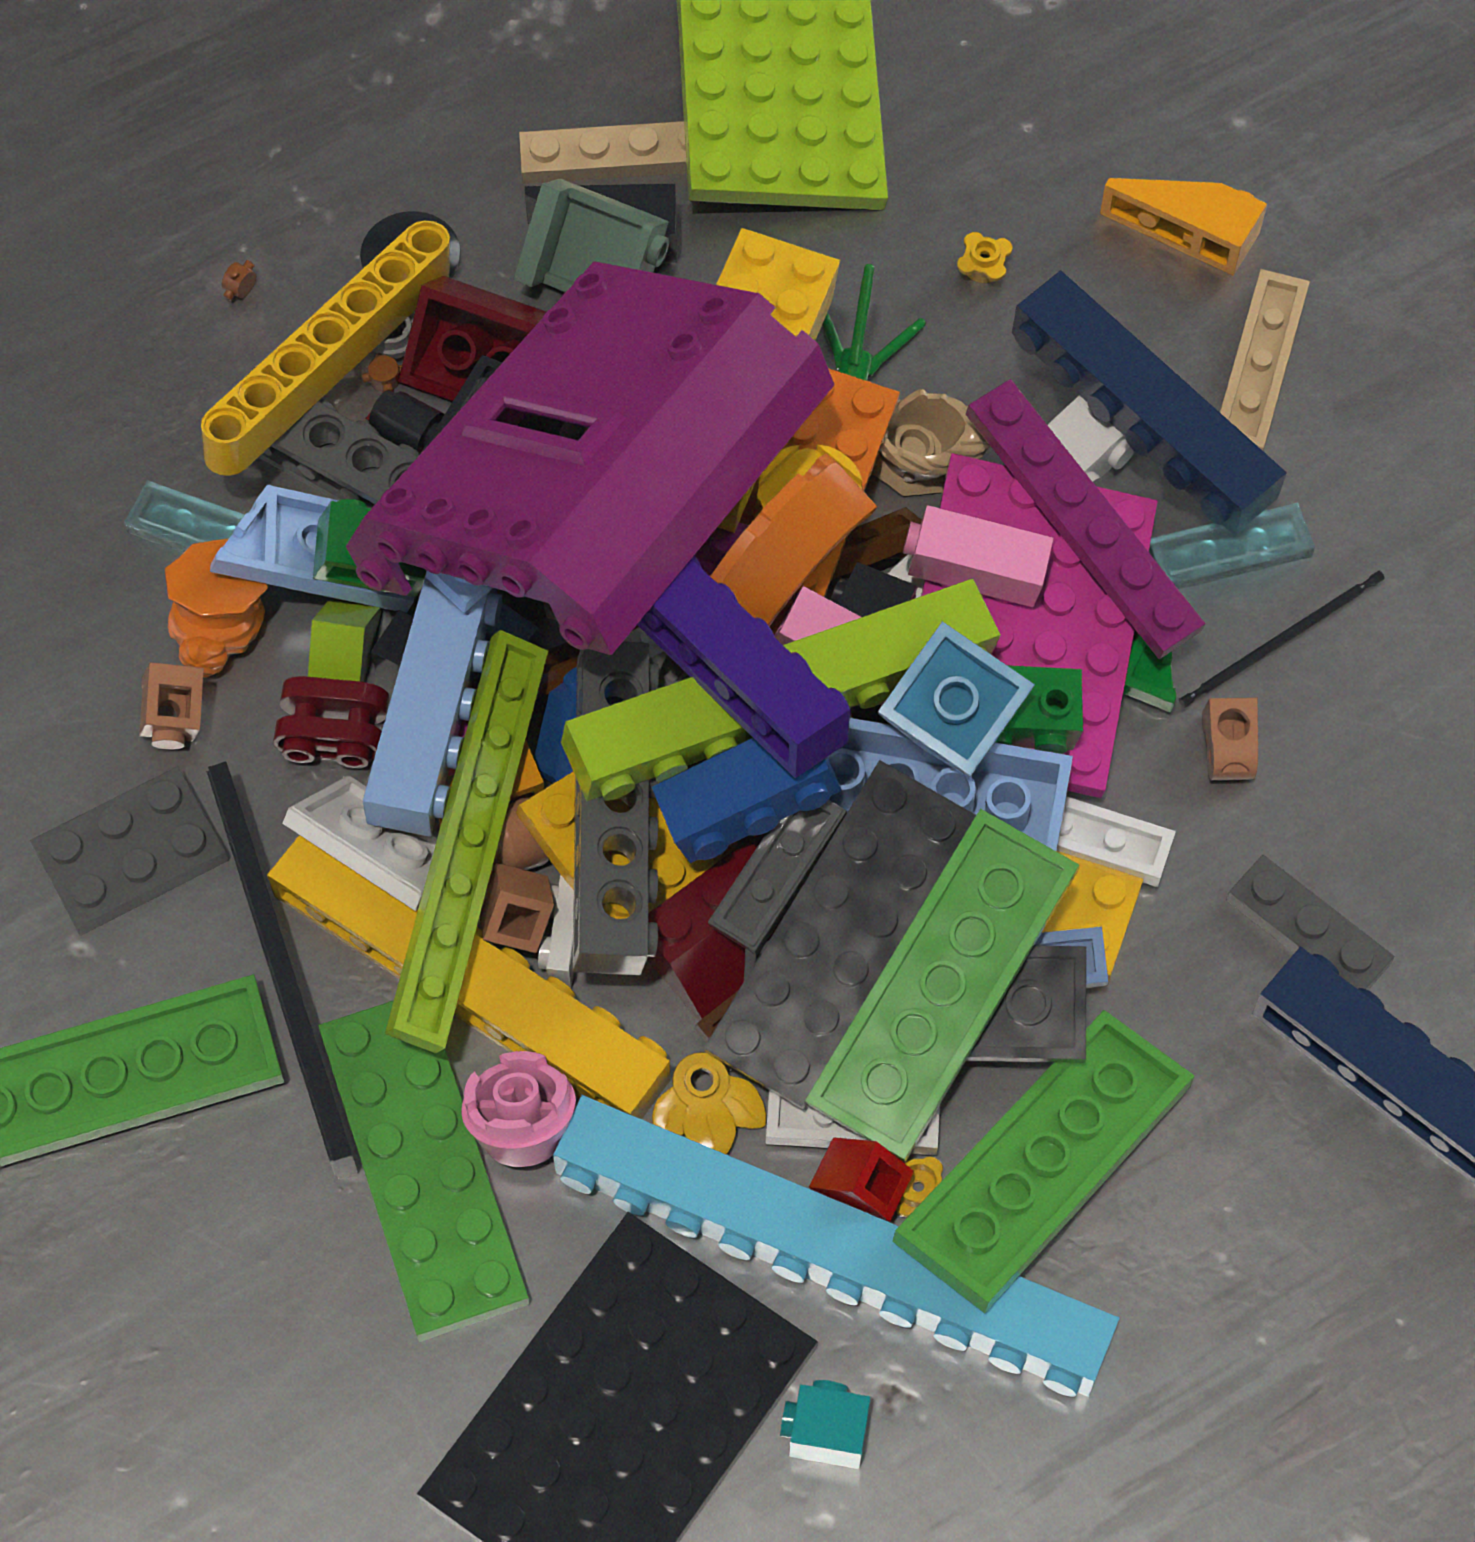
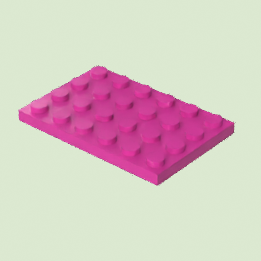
(1073, 616)

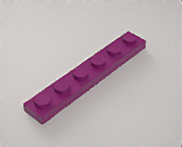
(1085, 519)

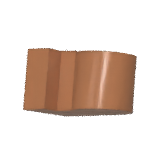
(1231, 738)

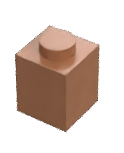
(516, 908)

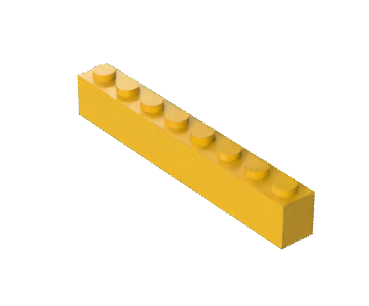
(497, 990)

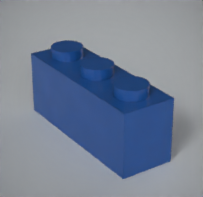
(737, 797)

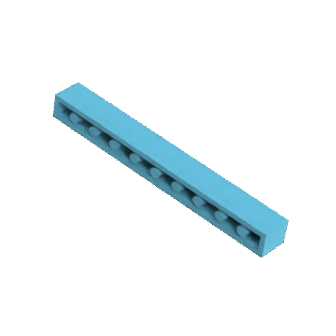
(825, 1243)

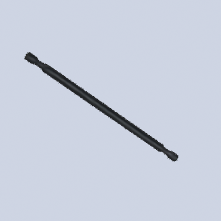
(1282, 638)

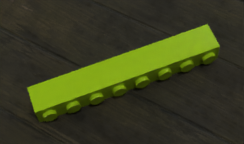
(684, 724)

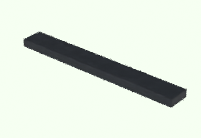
(282, 972)

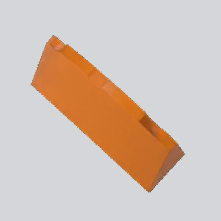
(792, 537)

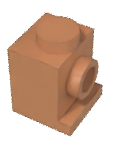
(172, 687)

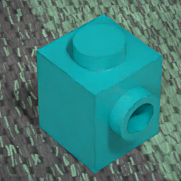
(826, 1424)

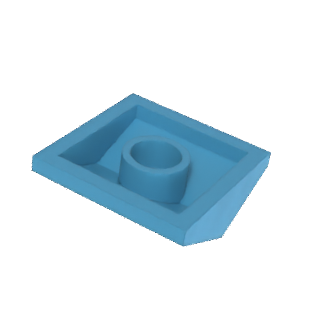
(955, 700)

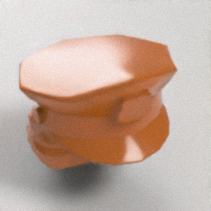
(209, 610)

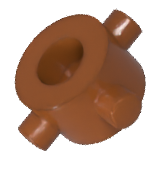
(238, 280)
(382, 373)

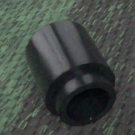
(404, 419)

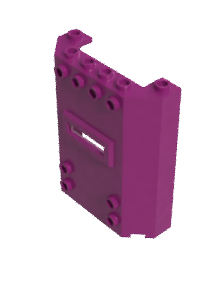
(683, 412)

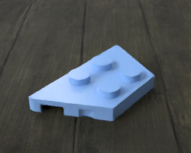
(278, 548)

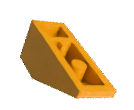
(1192, 217)

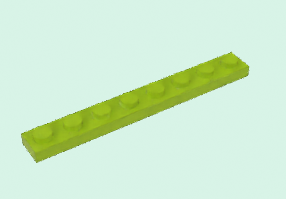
(467, 843)

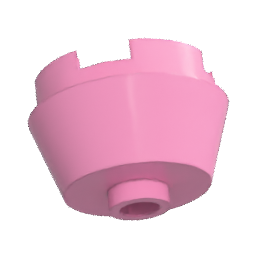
(518, 1108)

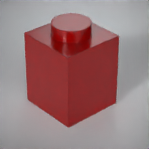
(862, 1176)

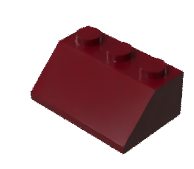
(456, 327)
(691, 955)

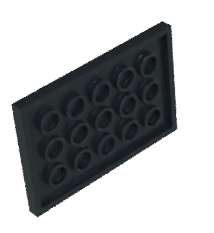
(621, 1404)

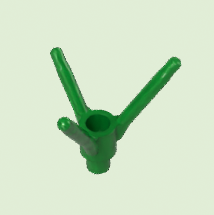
(855, 360)

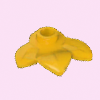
(710, 1114)

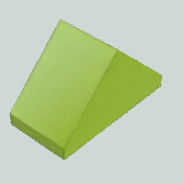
(343, 640)

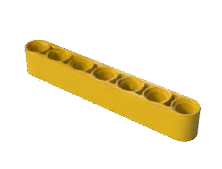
(323, 349)

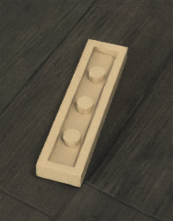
(603, 152)
(1264, 354)

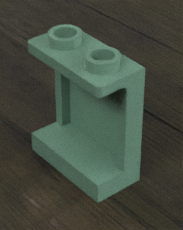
(582, 226)

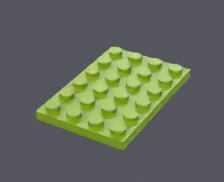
(782, 103)

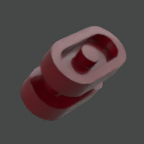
(330, 720)

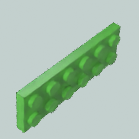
(942, 984)
(134, 1068)
(1042, 1162)
(423, 1175)

